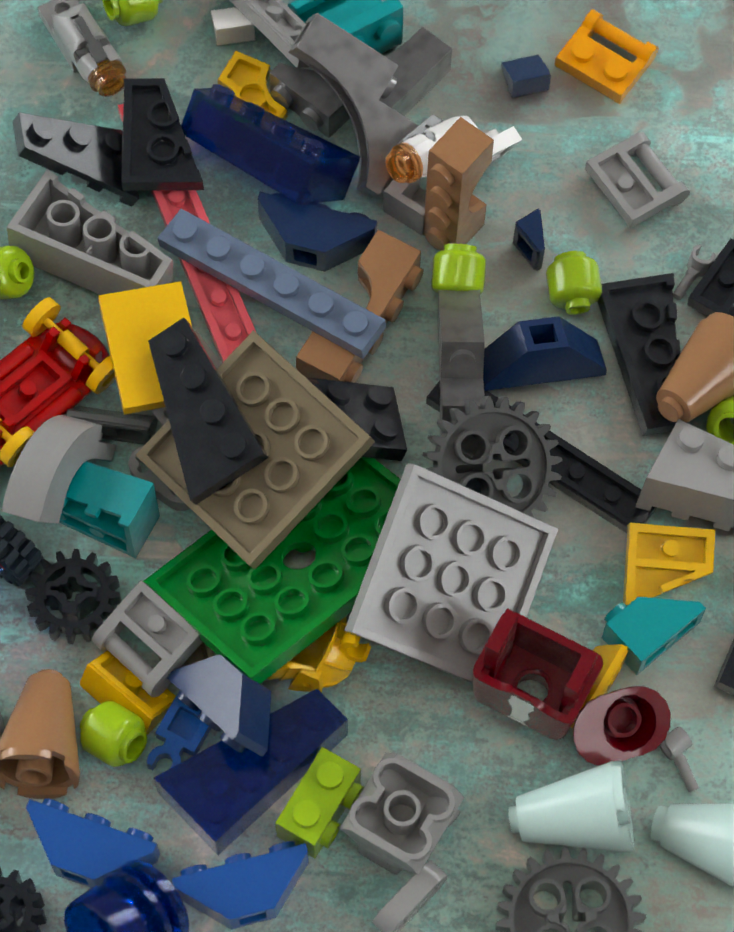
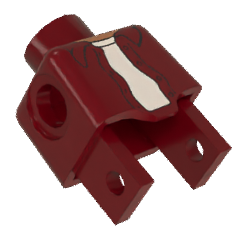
(529, 651)

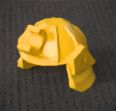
(324, 660)

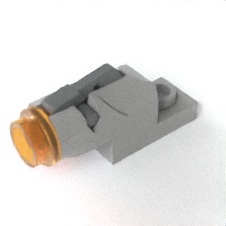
(84, 45)

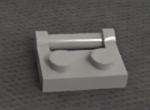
(628, 186)
(157, 627)

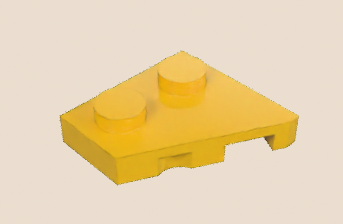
(665, 558)

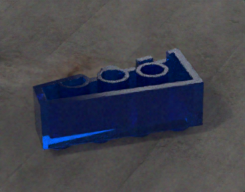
(229, 790)

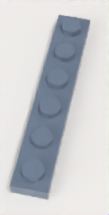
(272, 283)

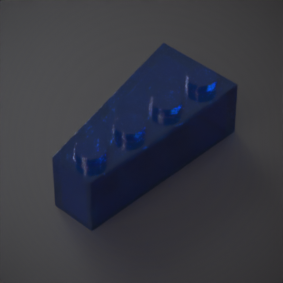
(269, 147)

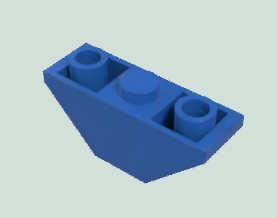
(87, 847)
(245, 887)

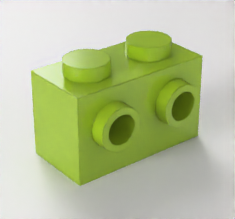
(319, 802)

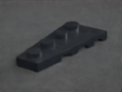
(205, 420)

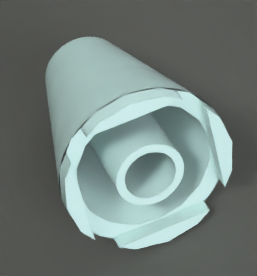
(578, 811)

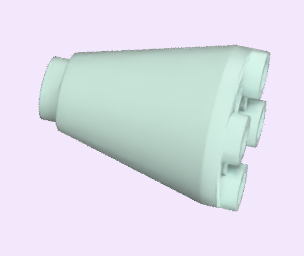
(698, 835)

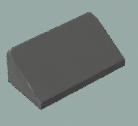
(116, 425)

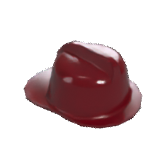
(621, 725)

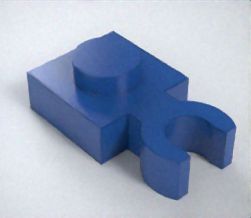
(180, 732)

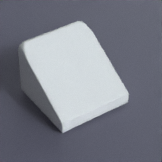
(231, 26)

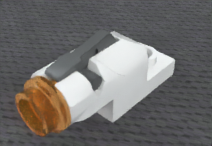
(409, 157)

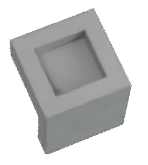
(406, 204)

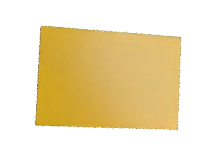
(129, 323)

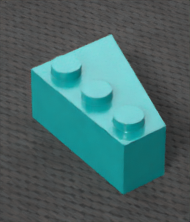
(111, 507)

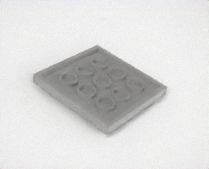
(447, 572)

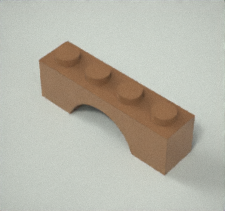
(452, 174)
(386, 273)

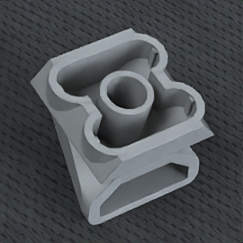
(401, 814)

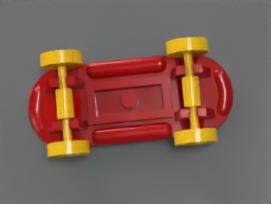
(47, 376)

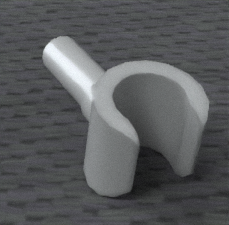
(696, 268)
(673, 747)

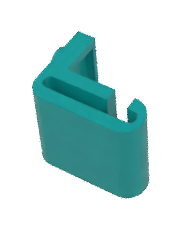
(370, 21)

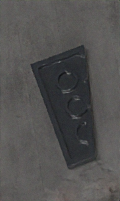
(644, 340)

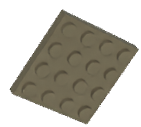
(303, 436)

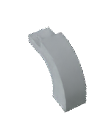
(49, 464)

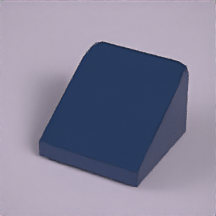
(526, 75)
(530, 238)

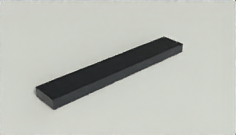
(581, 478)

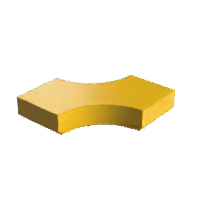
(249, 82)

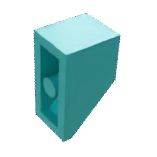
(650, 627)

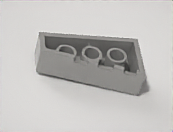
(82, 243)
(692, 477)

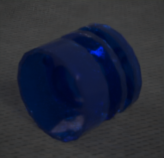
(129, 901)

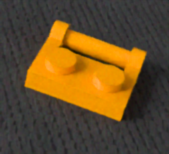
(601, 66)

